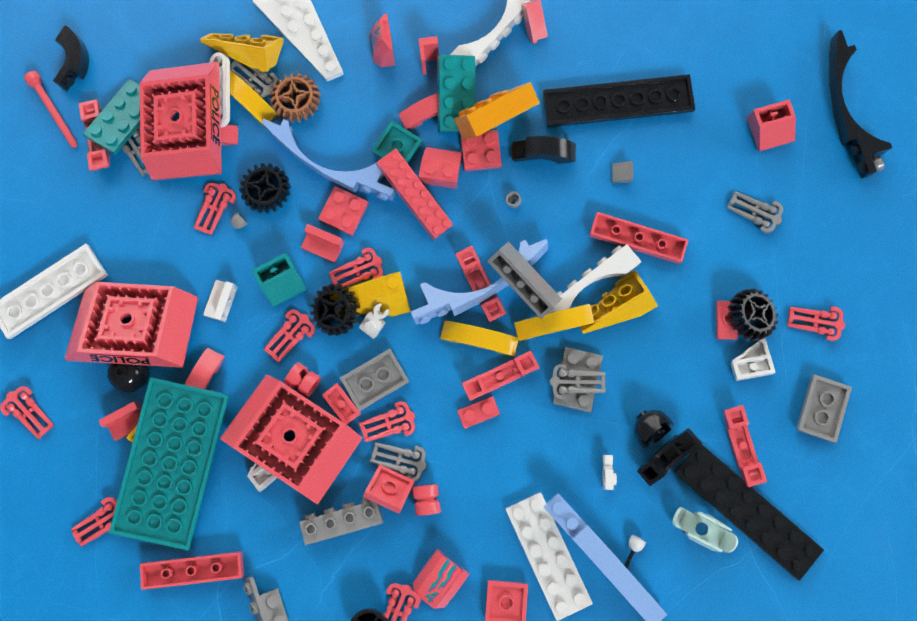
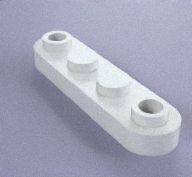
(224, 86)

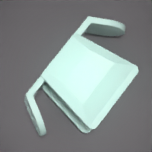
(715, 539)

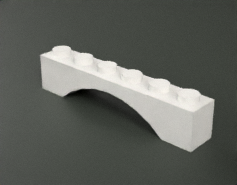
(480, 48)
(617, 265)

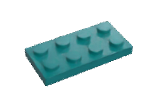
(455, 88)
(117, 120)

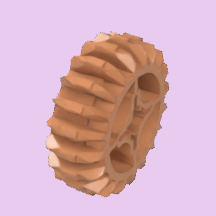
(309, 97)

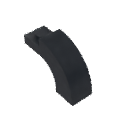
(76, 59)
(544, 148)
(668, 455)

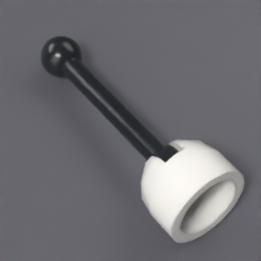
(636, 544)

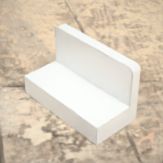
(220, 300)

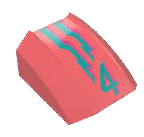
(382, 43)
(439, 580)

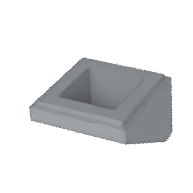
(622, 172)

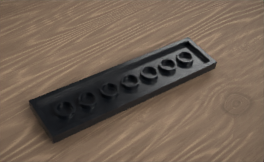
(618, 100)
(749, 512)

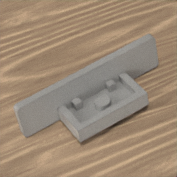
(264, 606)

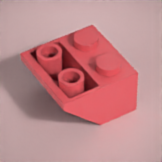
(773, 125)

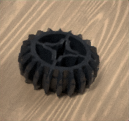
(266, 174)
(752, 314)
(345, 317)

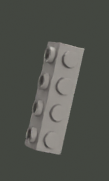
(524, 280)
(341, 521)

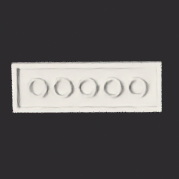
(49, 290)
(548, 556)

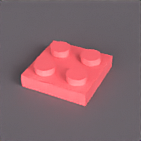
(481, 151)
(343, 211)
(388, 489)
(506, 601)

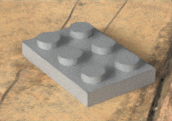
(579, 361)
(374, 380)
(823, 408)

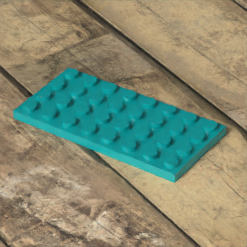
(169, 464)

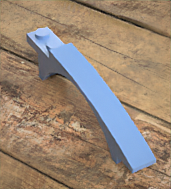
(367, 178)
(441, 301)
(604, 559)

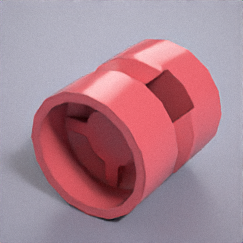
(302, 379)
(426, 499)

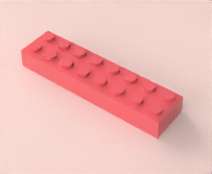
(414, 194)
(638, 238)
(191, 570)

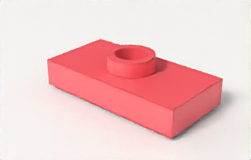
(723, 327)

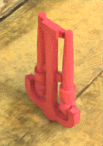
(222, 188)
(376, 261)
(303, 319)
(838, 325)
(13, 397)
(409, 416)
(99, 522)
(405, 590)

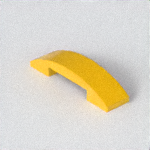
(250, 99)
(554, 322)
(479, 337)

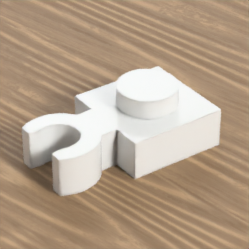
(373, 322)
(608, 477)

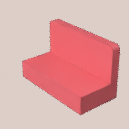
(534, 20)
(428, 50)
(322, 243)
(123, 420)

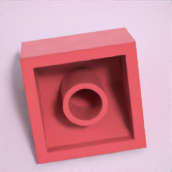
(440, 167)

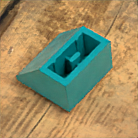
(279, 279)

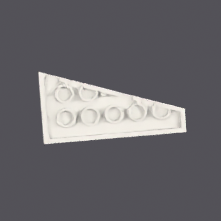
(303, 29)

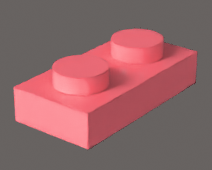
(341, 404)
(478, 412)

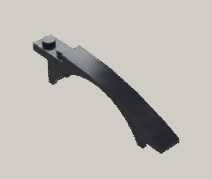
(862, 144)

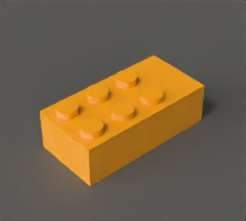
(495, 110)

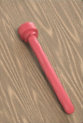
(34, 80)

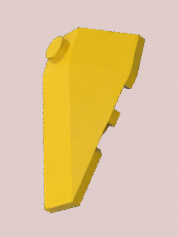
(253, 52)
(387, 290)
(624, 302)

